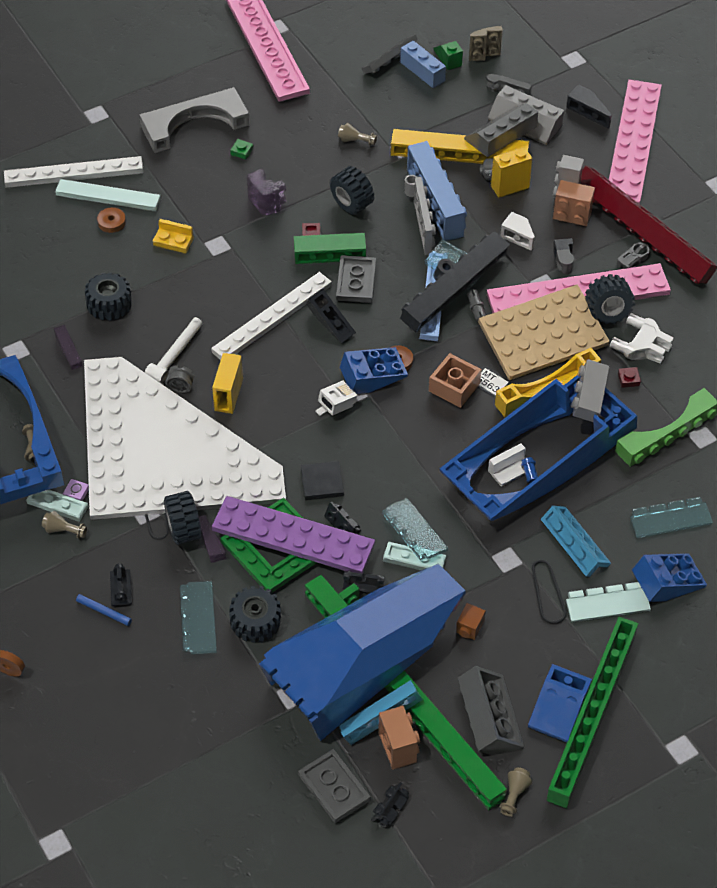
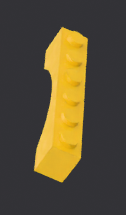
(514, 395)

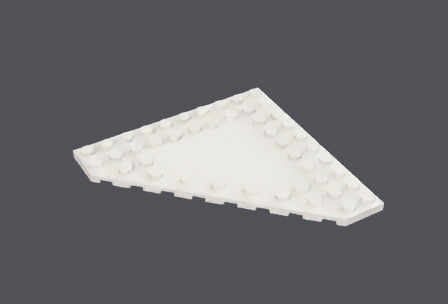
(156, 444)

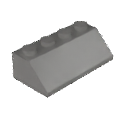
(549, 117)

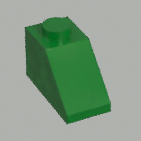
(450, 54)

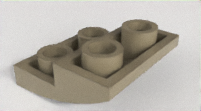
(485, 43)

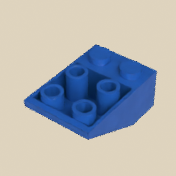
(372, 369)
(667, 576)
(559, 703)

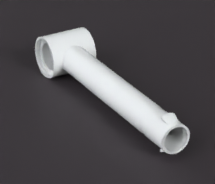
(160, 371)

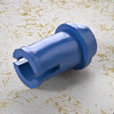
(529, 469)

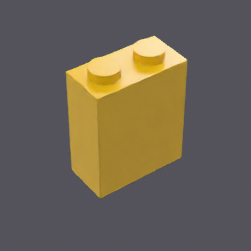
(511, 172)
(227, 383)

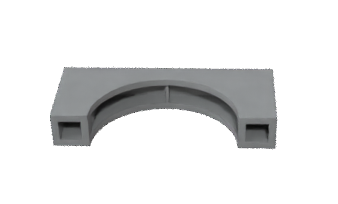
(220, 105)

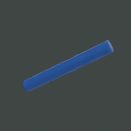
(104, 610)

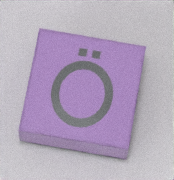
(76, 490)

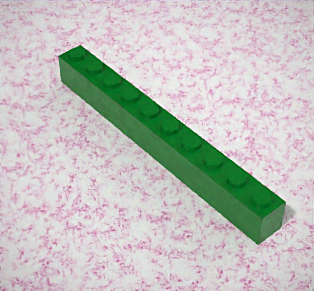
(592, 713)

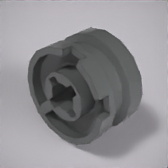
(179, 379)

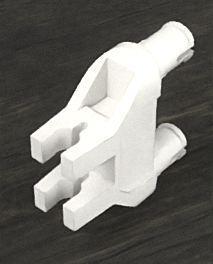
(647, 344)

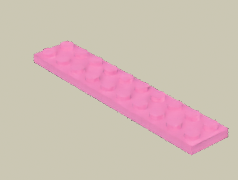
(269, 49)
(635, 137)
(643, 281)

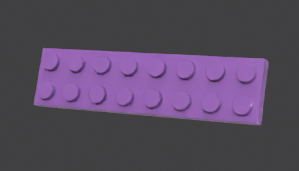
(293, 535)

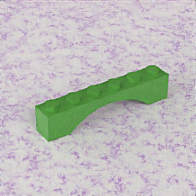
(638, 445)

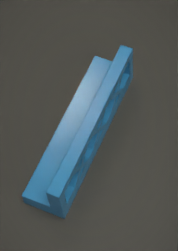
(574, 540)
(368, 719)

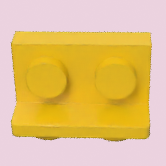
(173, 236)

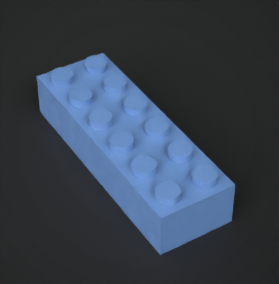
(444, 203)

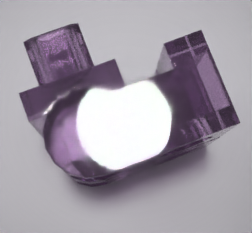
(265, 194)

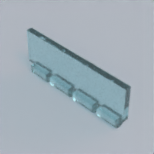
(674, 518)
(414, 530)
(198, 617)

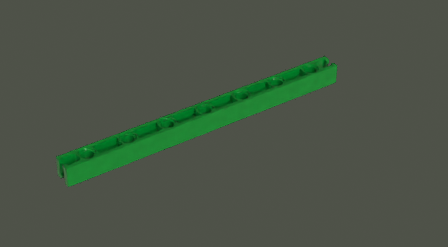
(426, 715)

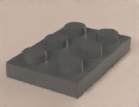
(356, 279)
(334, 786)

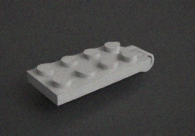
(415, 188)

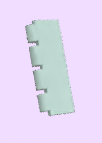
(612, 603)

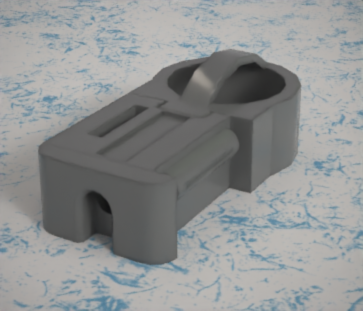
(632, 257)

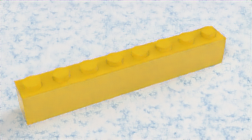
(446, 146)

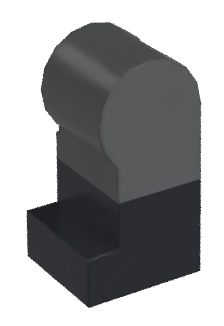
(563, 255)

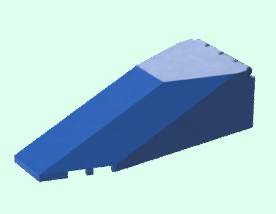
(362, 647)

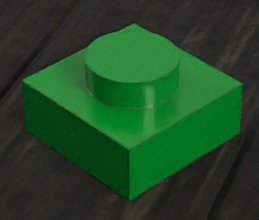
(241, 149)
(350, 594)

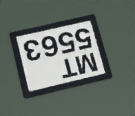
(492, 381)

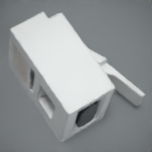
(336, 398)

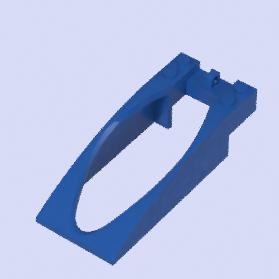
(545, 406)
(47, 470)

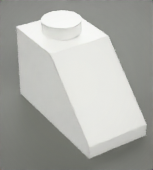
(518, 230)

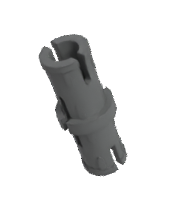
(476, 305)

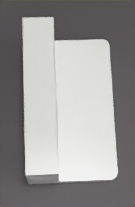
(507, 465)

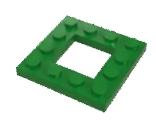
(256, 565)

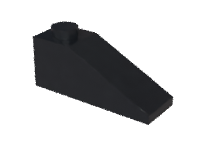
(588, 105)
(330, 316)

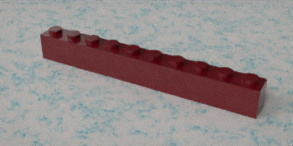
(649, 227)

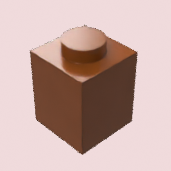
(470, 621)

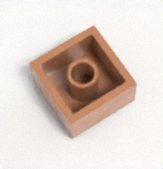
(573, 203)
(455, 380)
(398, 737)

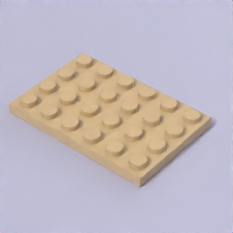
(542, 332)

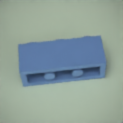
(423, 64)

